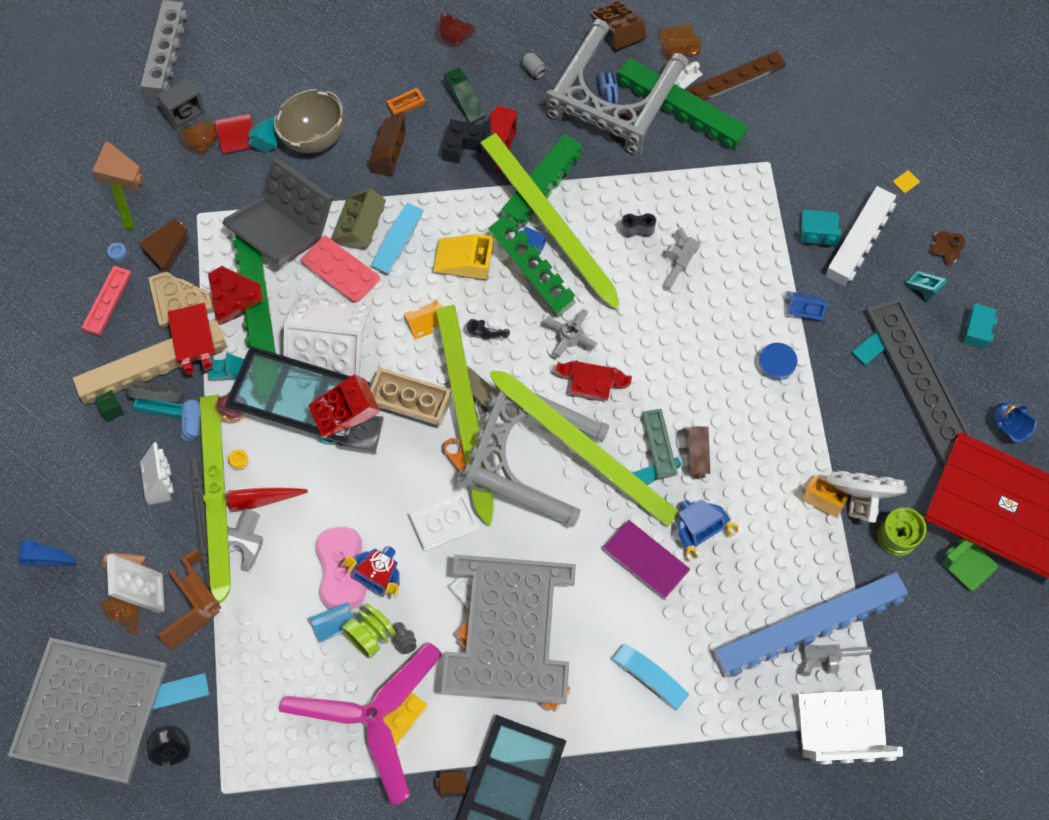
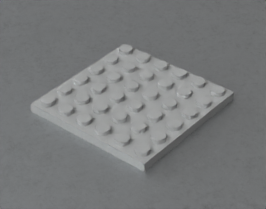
(88, 711)

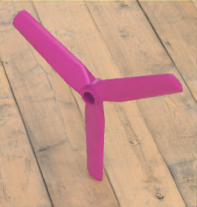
(379, 735)

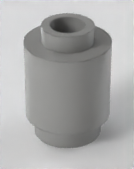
(534, 65)

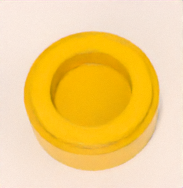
(238, 459)

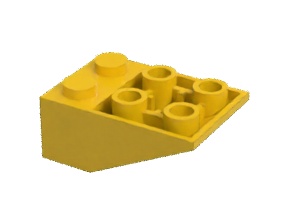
(465, 255)

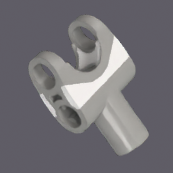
(244, 540)

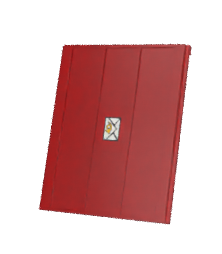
(994, 503)

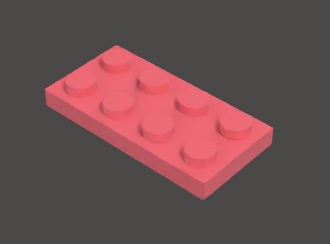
(340, 269)

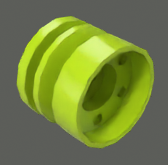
(906, 522)
(365, 633)

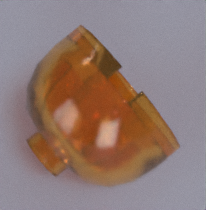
(199, 137)

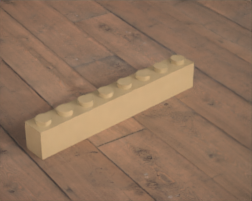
(136, 368)

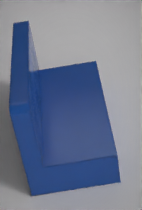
(806, 305)

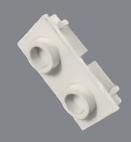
(688, 75)

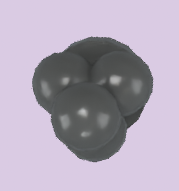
(404, 638)

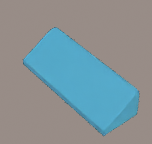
(182, 690)

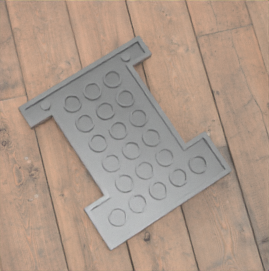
(509, 632)

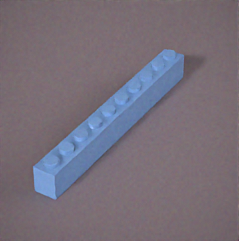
(810, 625)

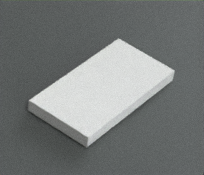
(135, 583)

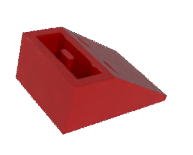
(344, 406)

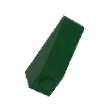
(463, 95)

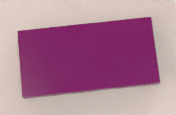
(646, 559)

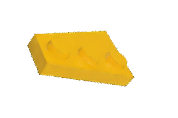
(405, 716)

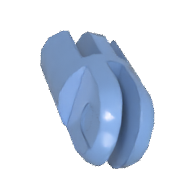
(609, 87)
(190, 420)

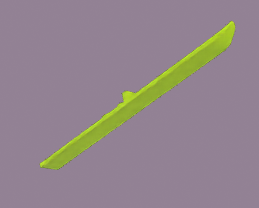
(551, 220)
(463, 399)
(584, 447)
(215, 499)

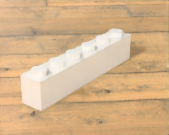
(860, 236)

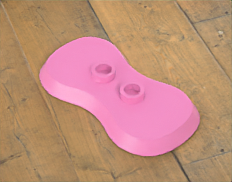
(337, 585)

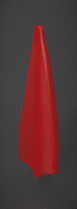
(256, 497)

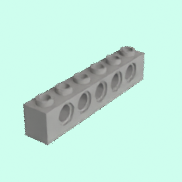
(163, 48)

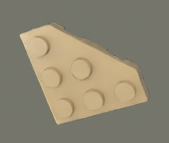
(175, 293)

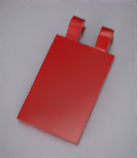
(192, 336)

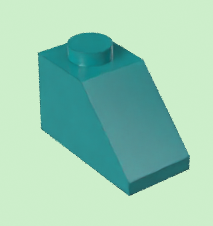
(264, 135)

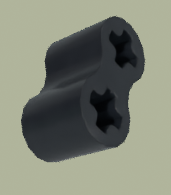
(634, 225)

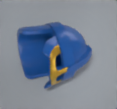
(1013, 421)

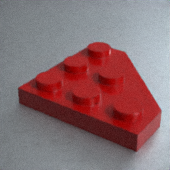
(232, 293)

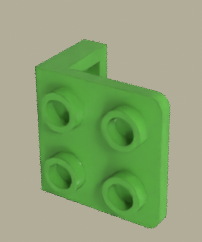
(969, 564)

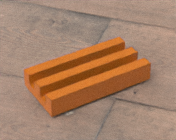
(407, 104)

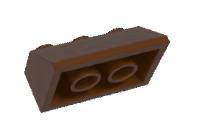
(388, 145)

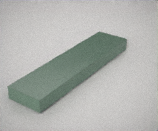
(659, 443)

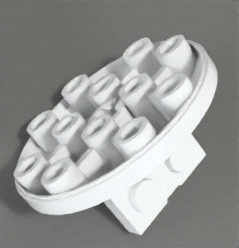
(866, 491)

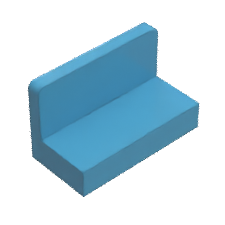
(330, 622)

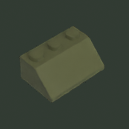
(359, 219)

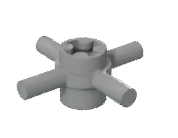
(575, 335)

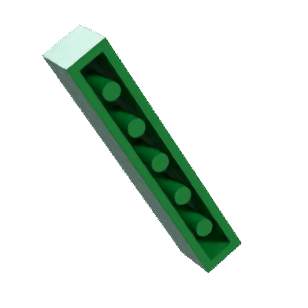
(546, 177)

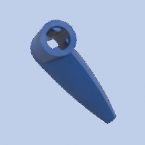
(42, 555)

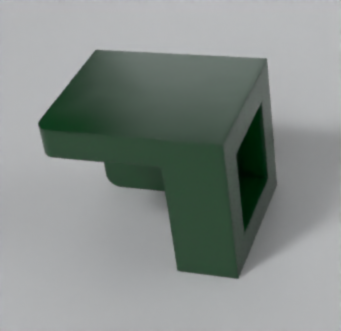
(109, 406)

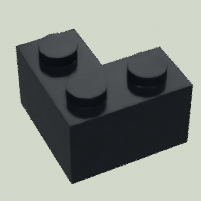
(462, 136)

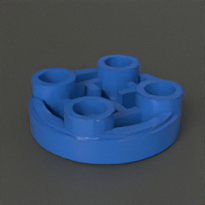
(777, 361)

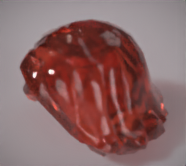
(454, 29)

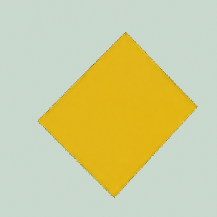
(906, 181)

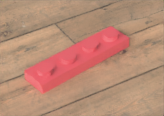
(106, 301)

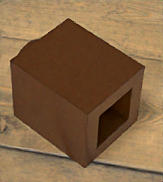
(452, 784)

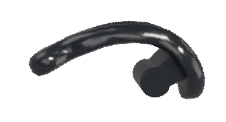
(478, 329)

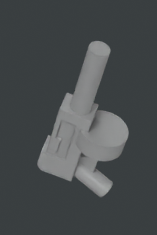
(680, 257)
(830, 654)

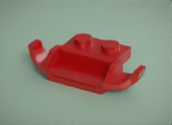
(592, 379)

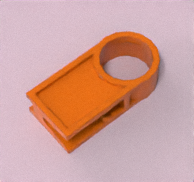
(457, 459)

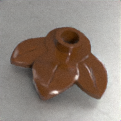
(946, 247)

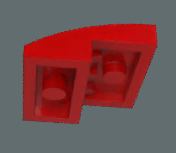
(234, 133)

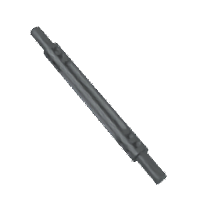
(200, 514)

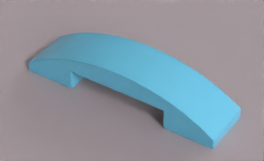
(651, 675)

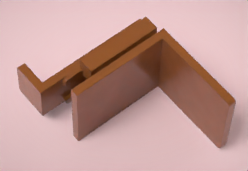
(200, 597)

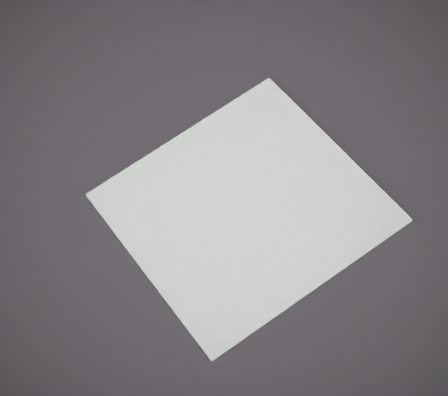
(686, 353)

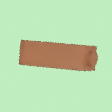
(115, 168)

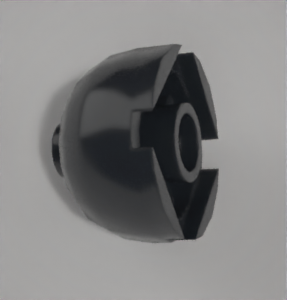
(168, 745)

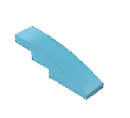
(397, 237)

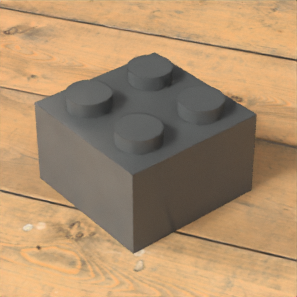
(181, 103)

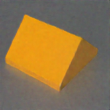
(423, 319)
(825, 496)

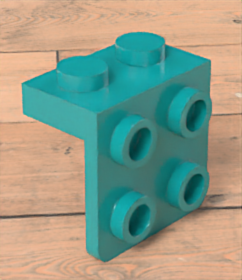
(820, 228)

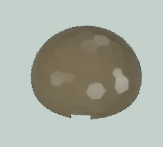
(310, 121)

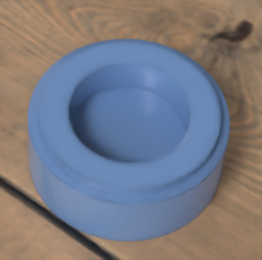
(117, 252)

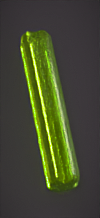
(123, 207)

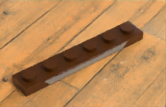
(738, 76)

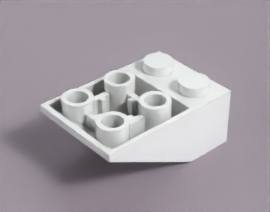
(156, 475)

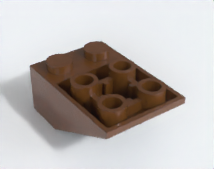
(623, 23)

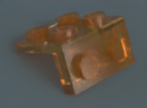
(680, 40)

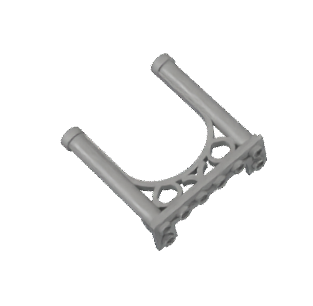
(633, 130)
(485, 477)

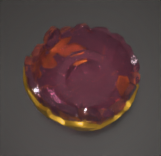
(226, 413)

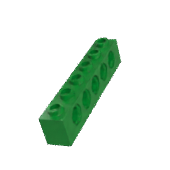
(499, 231)

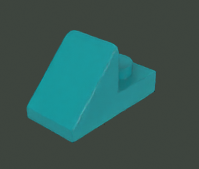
(926, 283)
(225, 369)

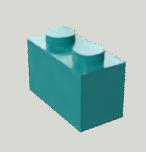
(980, 326)

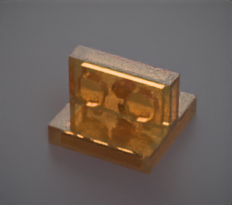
(121, 610)

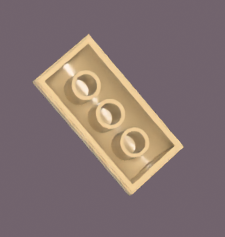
(411, 396)

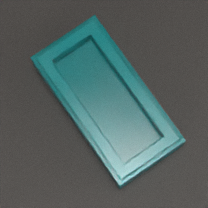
(868, 350)

